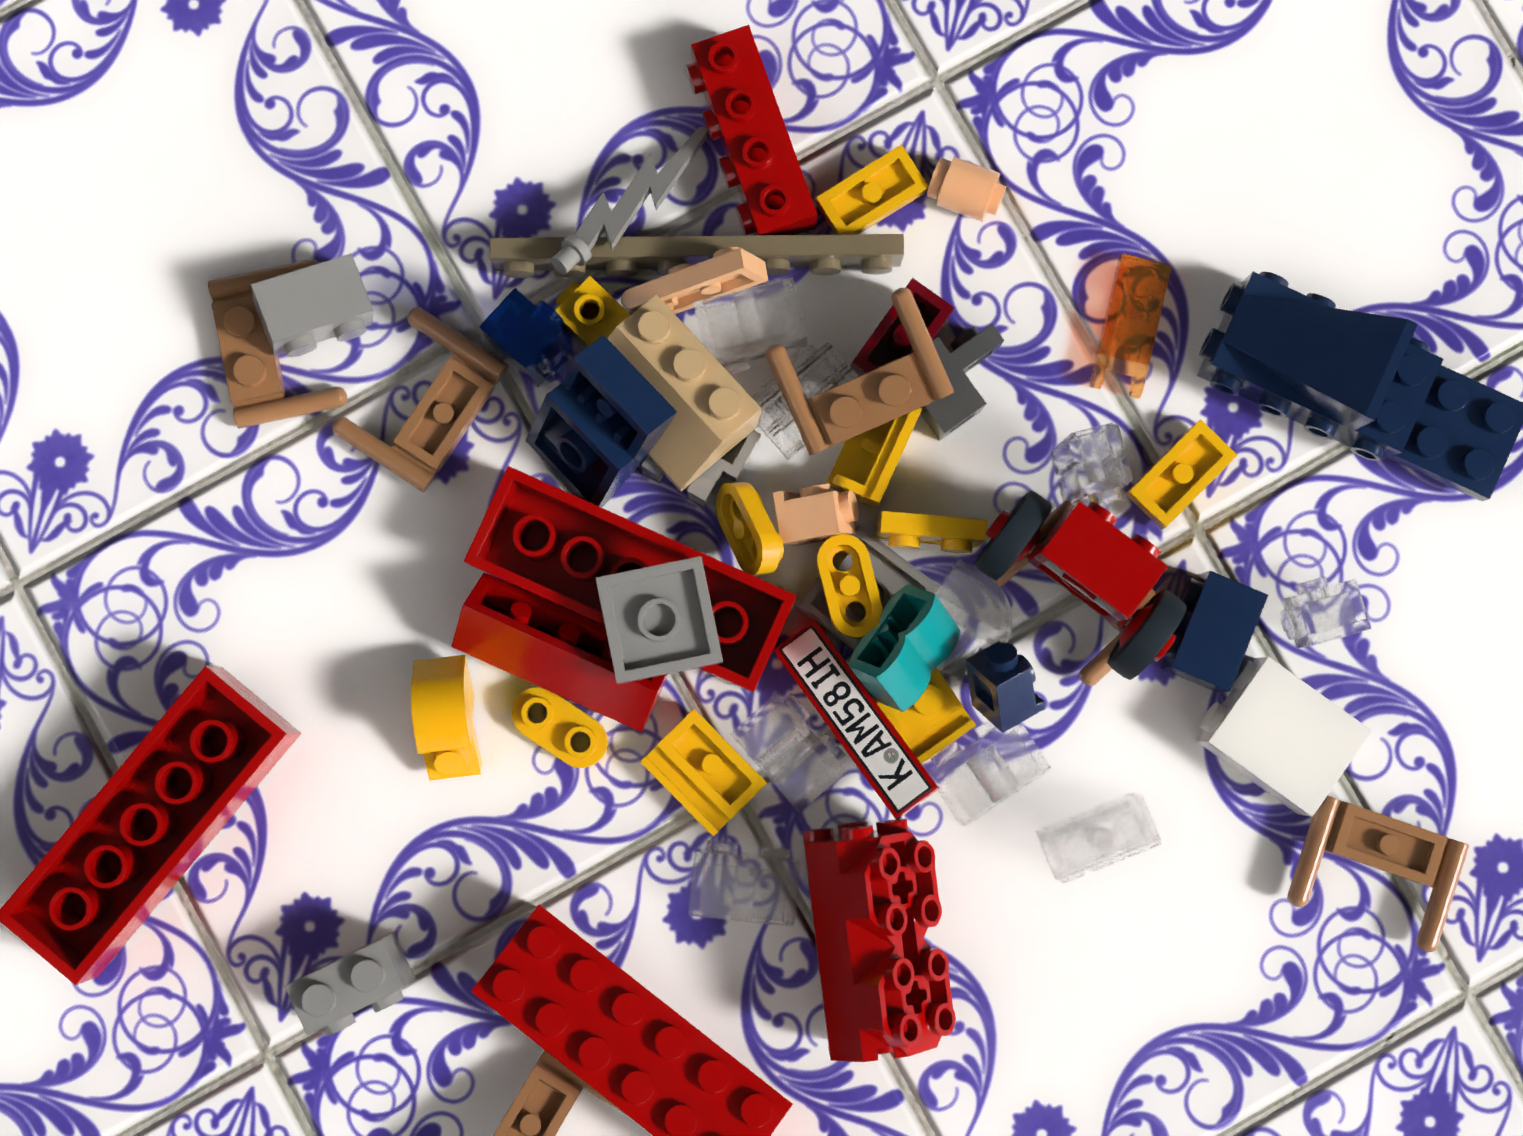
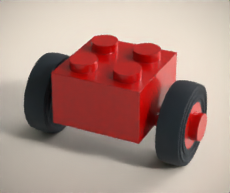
(1095, 566)

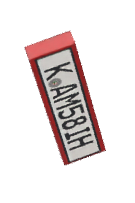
(856, 720)

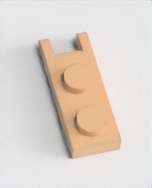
(725, 273)

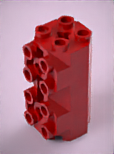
(869, 915)

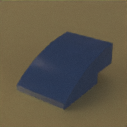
(599, 422)

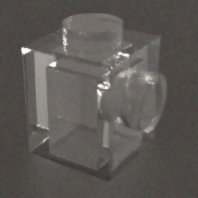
(1323, 612)

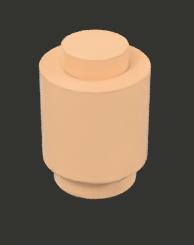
(966, 188)

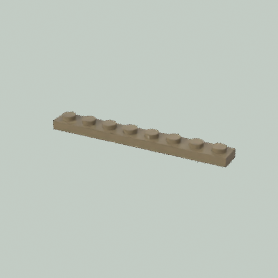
(820, 253)

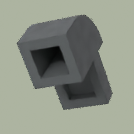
(966, 402)

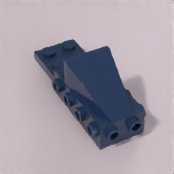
(1359, 383)

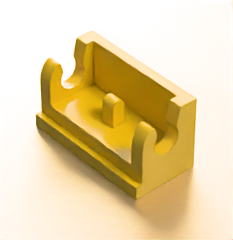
(871, 458)

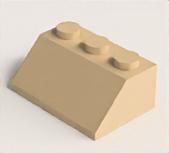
(709, 402)

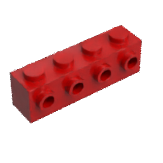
(752, 135)
(551, 650)

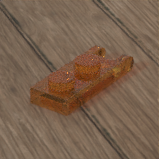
(1131, 321)

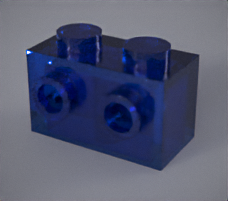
(529, 337)

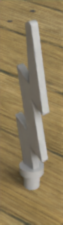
(577, 247)

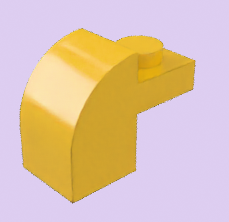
(444, 717)

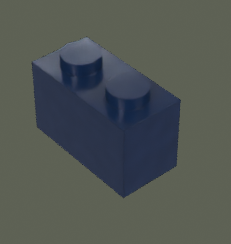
(1214, 630)

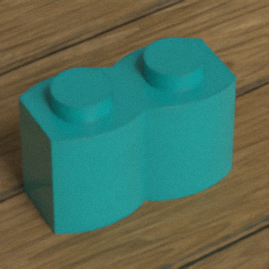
(905, 647)

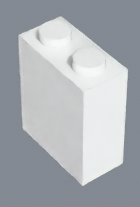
(1282, 735)

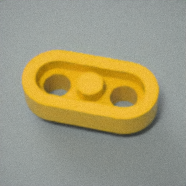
(748, 528)
(849, 586)
(559, 727)

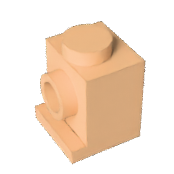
(815, 514)

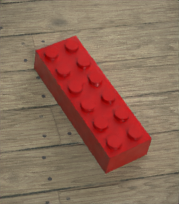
(562, 543)
(147, 825)
(623, 1037)

